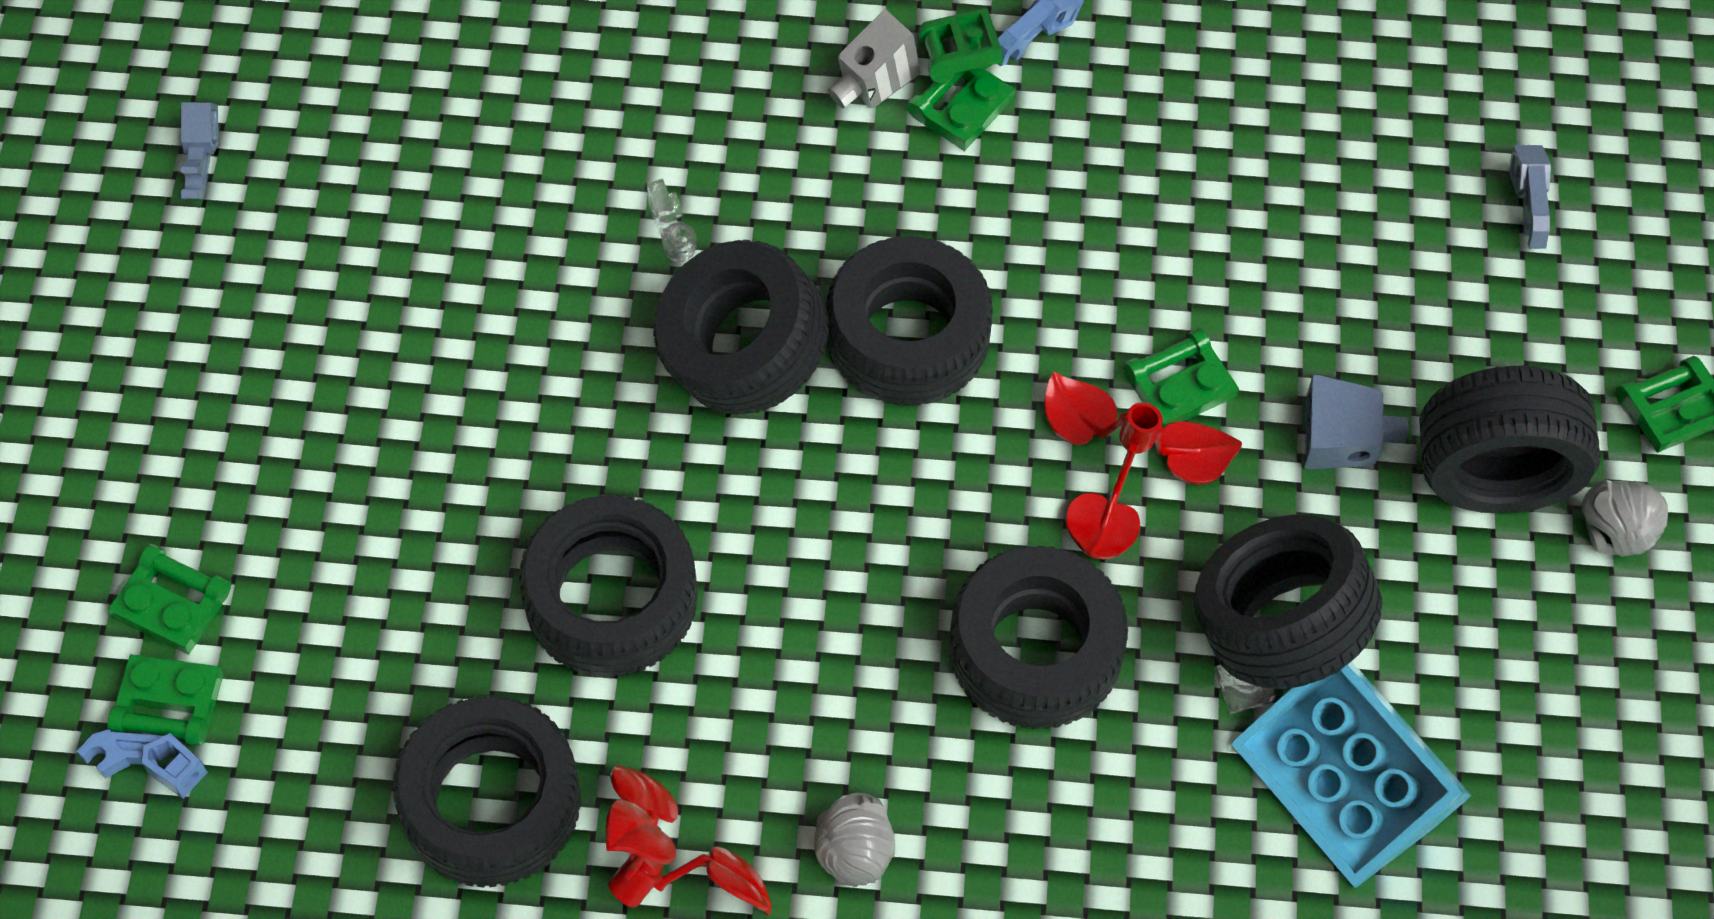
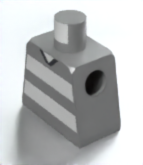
(876, 63)

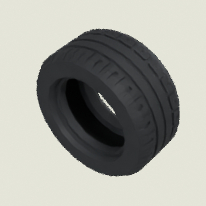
(1509, 439)
(595, 527)
(1302, 641)
(477, 728)

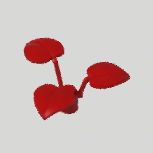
(1192, 451)
(634, 829)

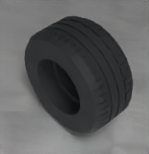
(911, 271)
(706, 293)
(1049, 582)

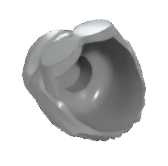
(1628, 513)
(854, 839)

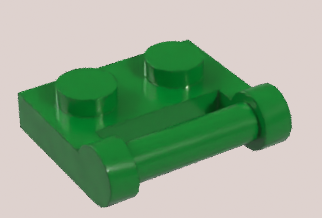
(974, 42)
(968, 111)
(1189, 390)
(1677, 416)
(163, 612)
(166, 686)

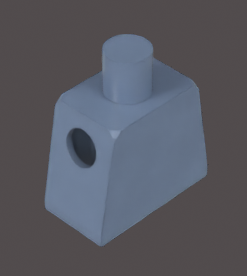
(1347, 424)

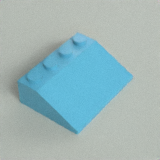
(1350, 771)

